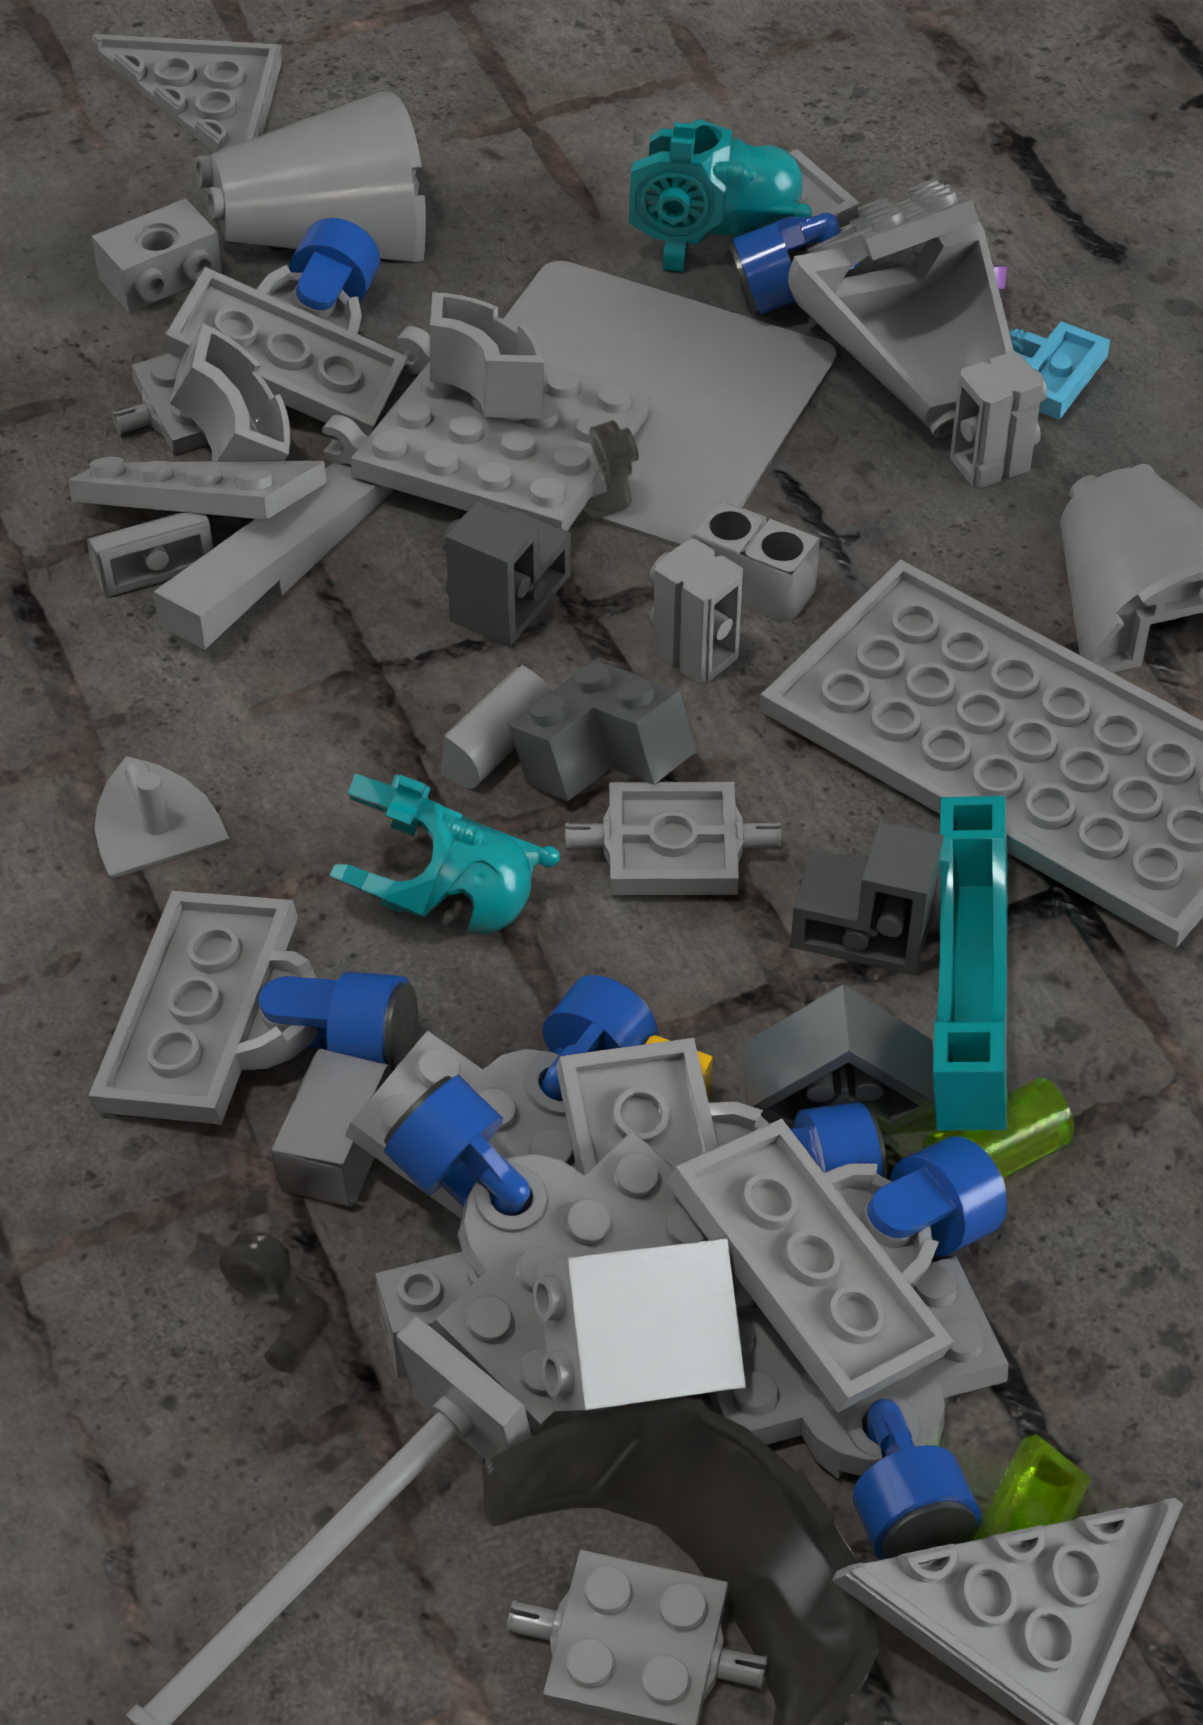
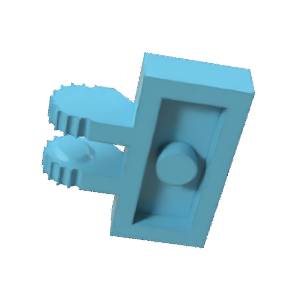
(1064, 360)

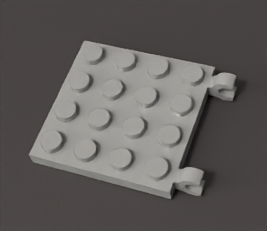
(450, 453)

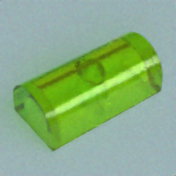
(1036, 1126)
(1034, 1491)

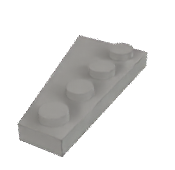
(202, 487)

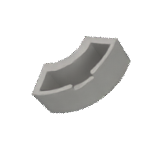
(486, 357)
(230, 400)

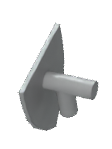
(152, 818)

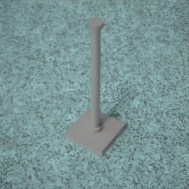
(463, 1405)

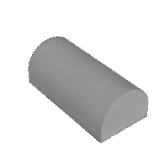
(148, 552)
(483, 735)

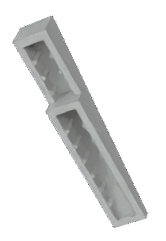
(264, 557)

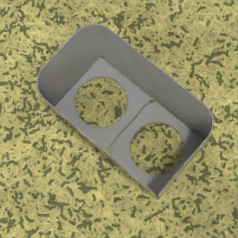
(764, 588)
(322, 1158)

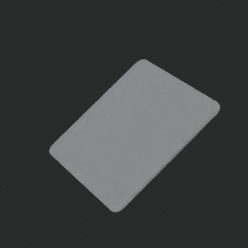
(716, 382)

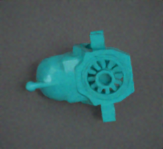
(710, 169)
(465, 858)

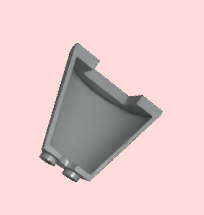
(336, 164)
(912, 320)
(1129, 561)

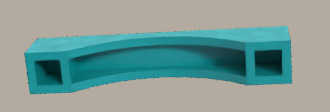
(972, 966)

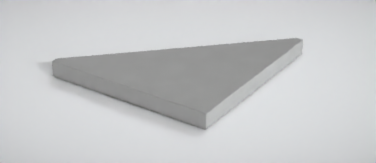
(206, 86)
(1027, 1610)

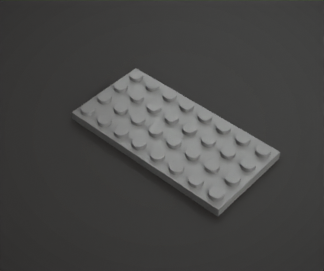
(977, 705)

